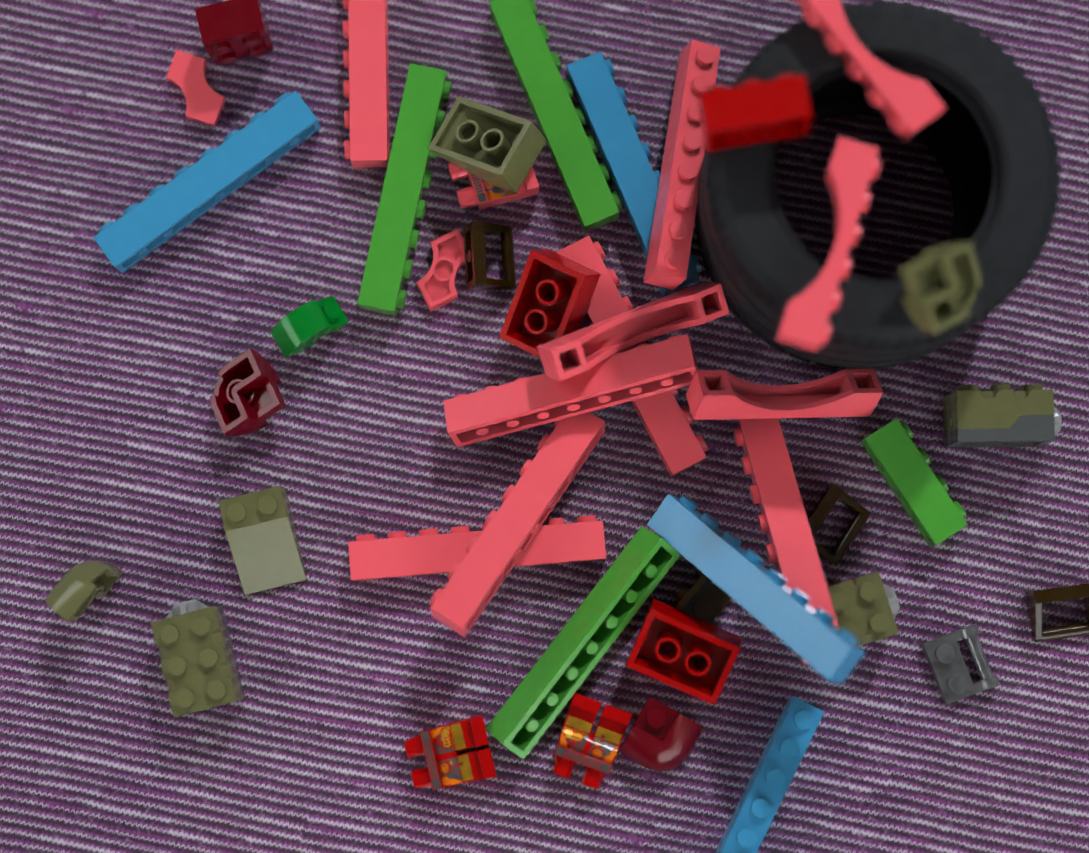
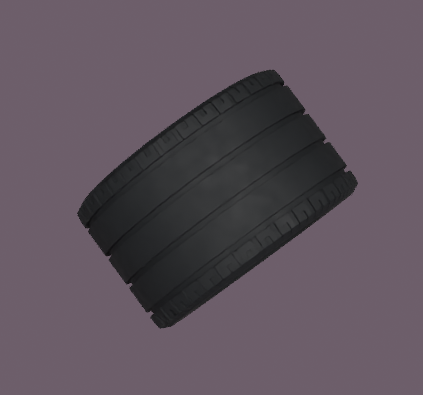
(987, 140)

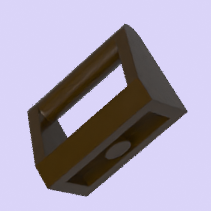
(475, 257)
(821, 510)
(1034, 605)

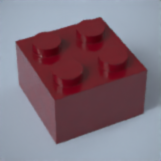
(234, 30)

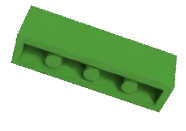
(914, 482)

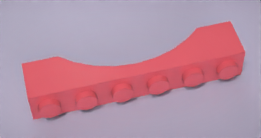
(902, 98)
(847, 177)
(592, 344)
(725, 396)

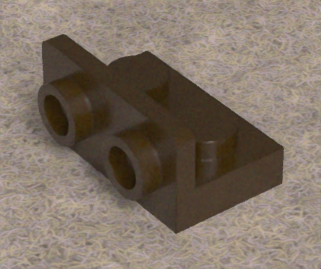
(702, 599)

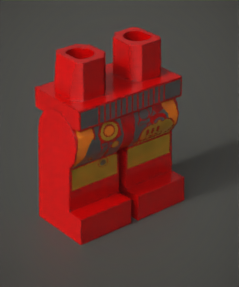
(587, 748)
(442, 755)

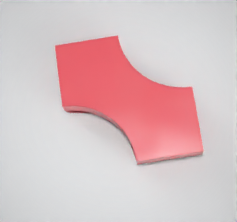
(189, 75)
(439, 283)

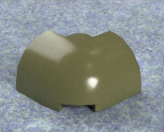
(941, 285)
(80, 587)

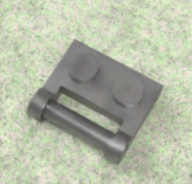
(949, 666)

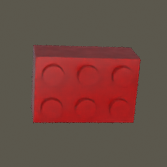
(755, 112)
(548, 300)
(684, 652)

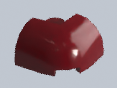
(246, 394)
(660, 737)

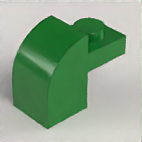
(307, 324)

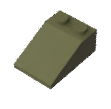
(488, 143)
(263, 539)

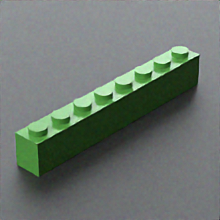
(555, 112)
(403, 191)
(582, 642)

